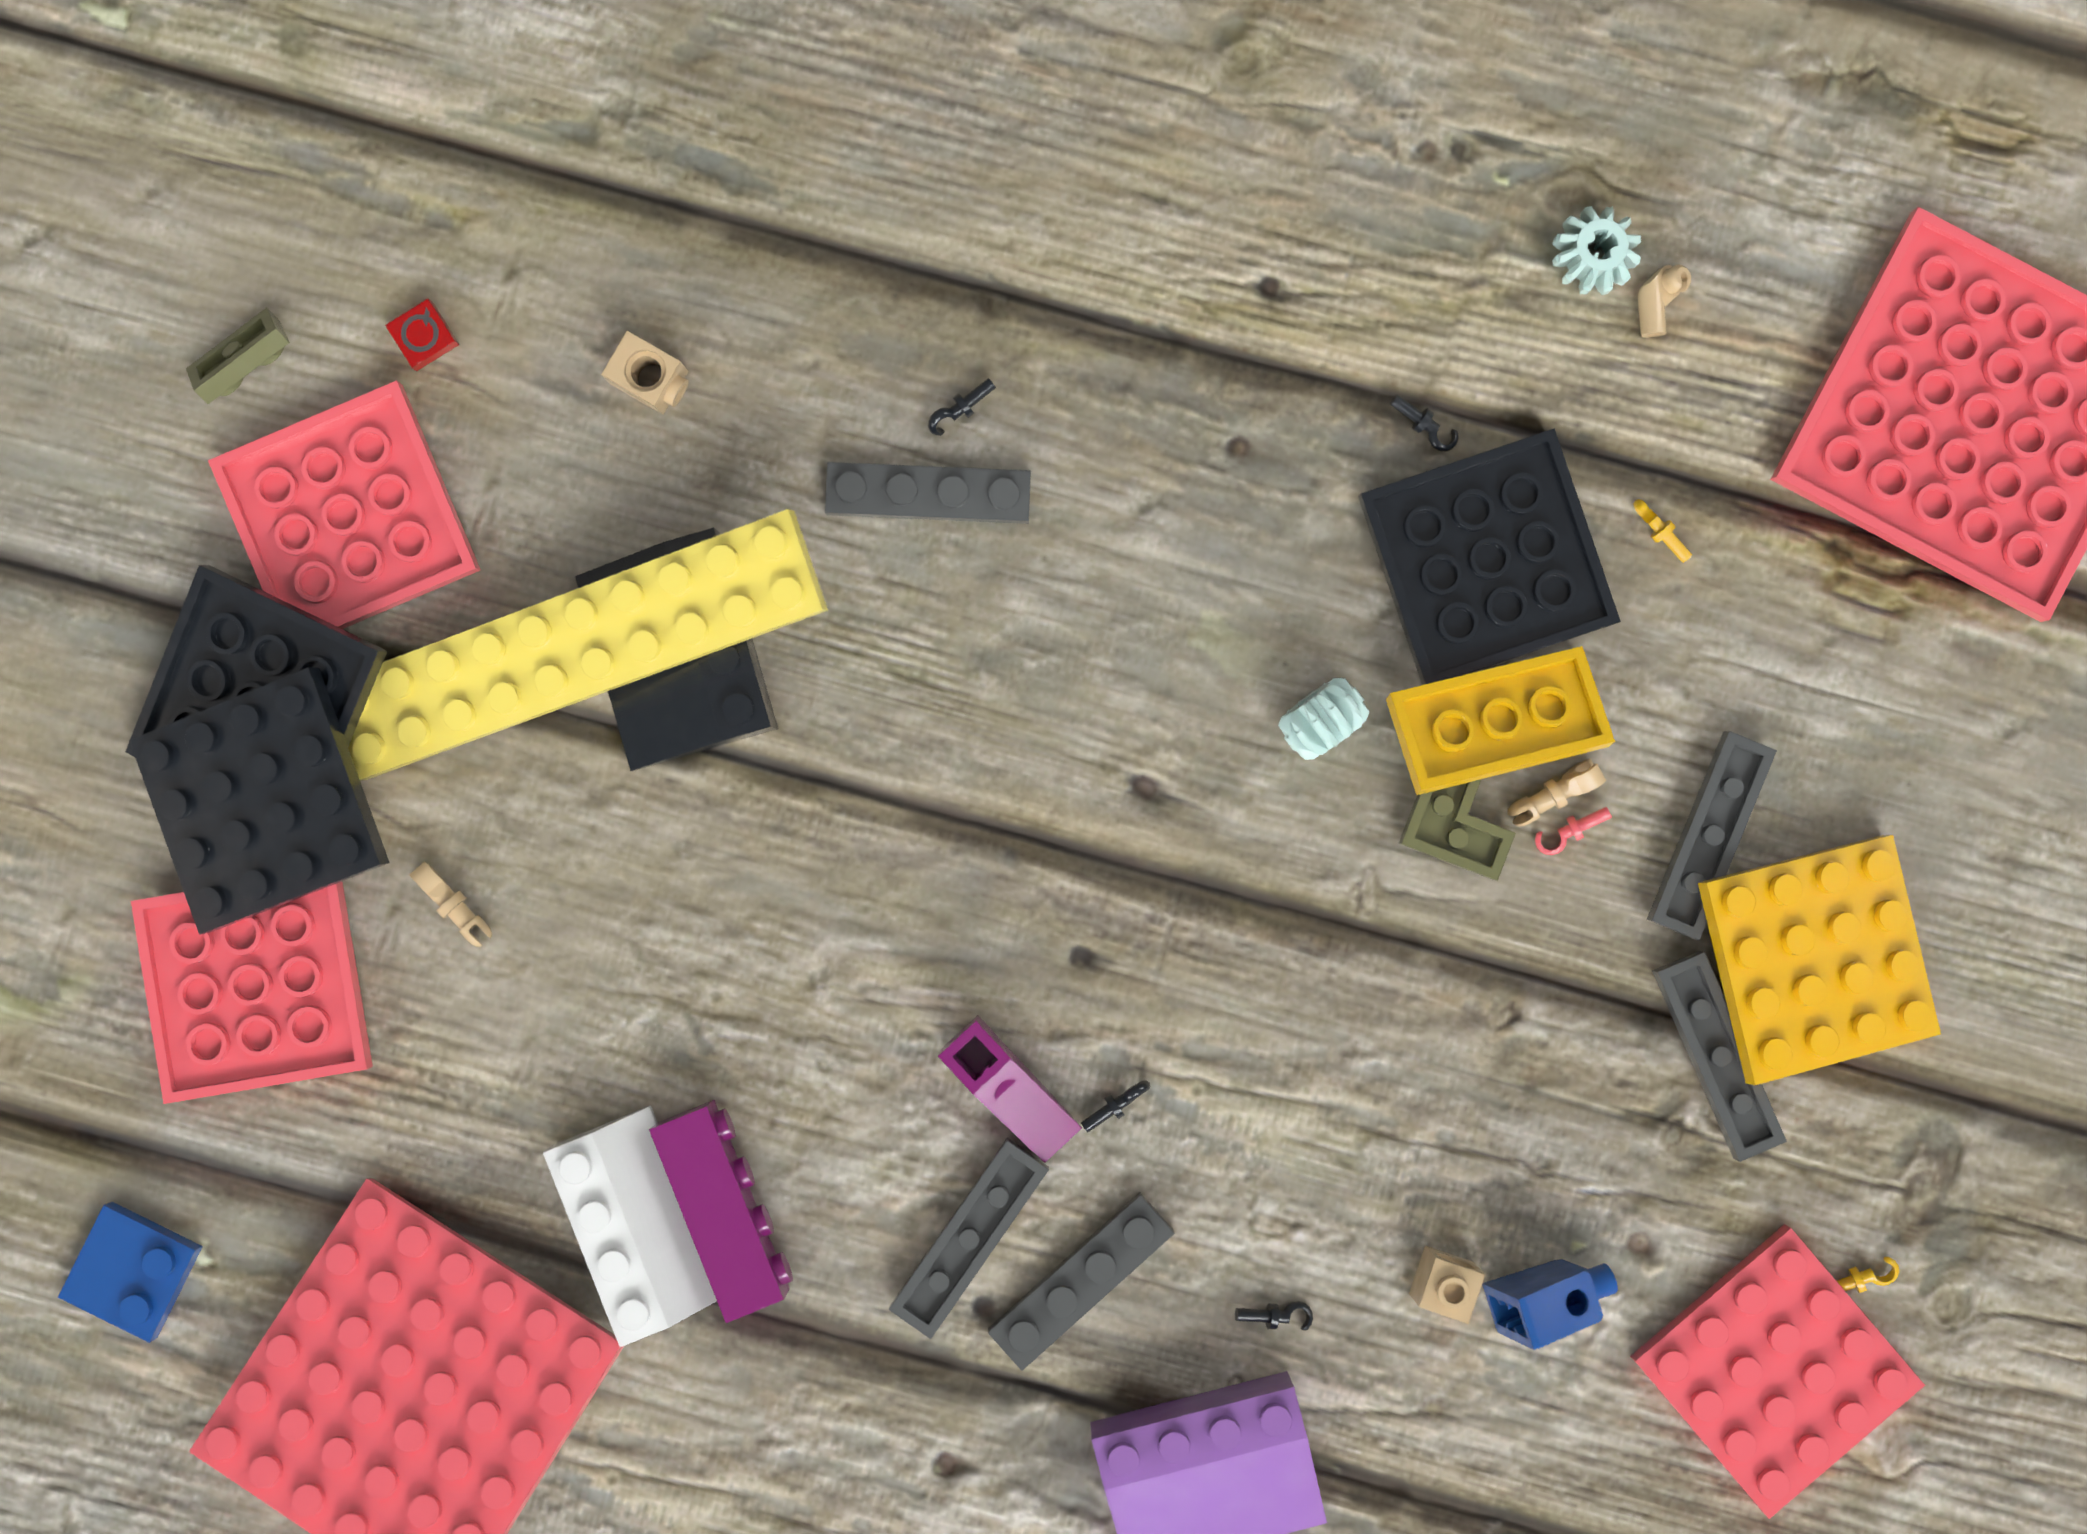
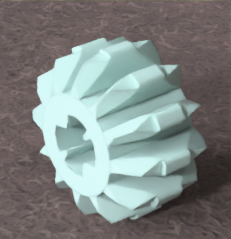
(1607, 235)
(1324, 718)

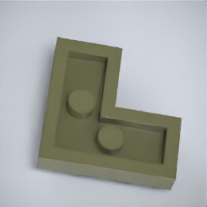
(1445, 831)

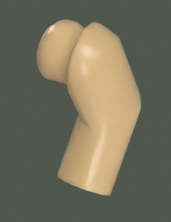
(1657, 294)

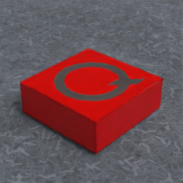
(422, 334)

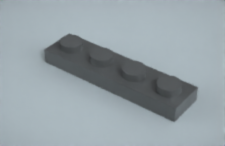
(927, 492)
(1711, 831)
(1710, 1042)
(969, 1238)
(1080, 1281)

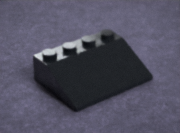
(691, 704)

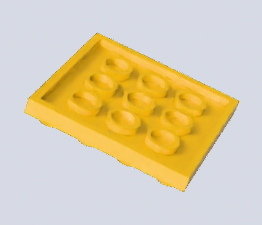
(1819, 959)

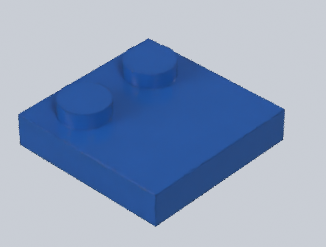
(130, 1271)

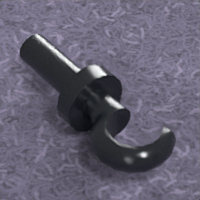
(962, 406)
(1423, 421)
(1115, 1106)
(1273, 1316)

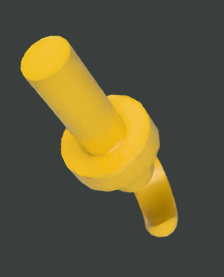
(1662, 530)
(1859, 1279)

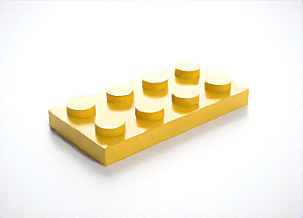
(1499, 720)

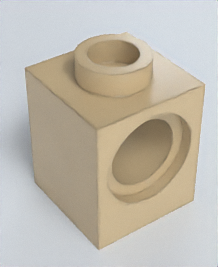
(629, 360)
(1446, 1284)

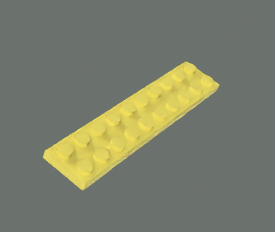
(587, 643)

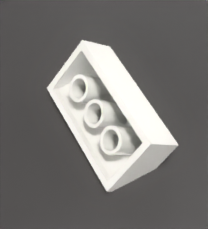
(630, 1226)

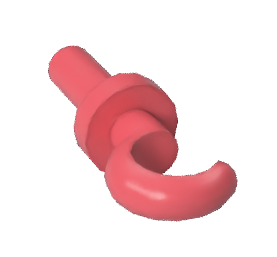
(1574, 828)

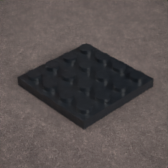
(1489, 558)
(244, 638)
(259, 800)

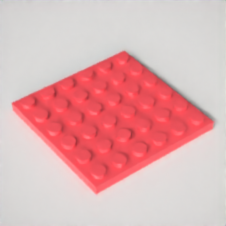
(1958, 417)
(406, 1383)

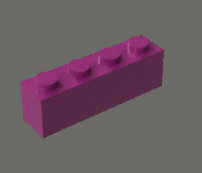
(721, 1210)

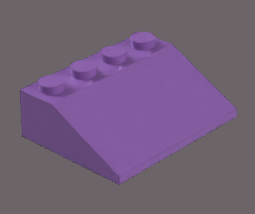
(1211, 1463)

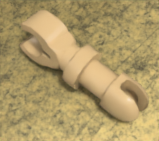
(1577, 781)
(449, 903)

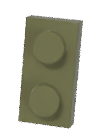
(226, 364)

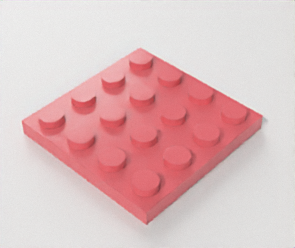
(346, 510)
(252, 999)
(1777, 1371)

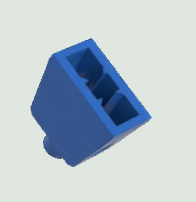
(1548, 1301)

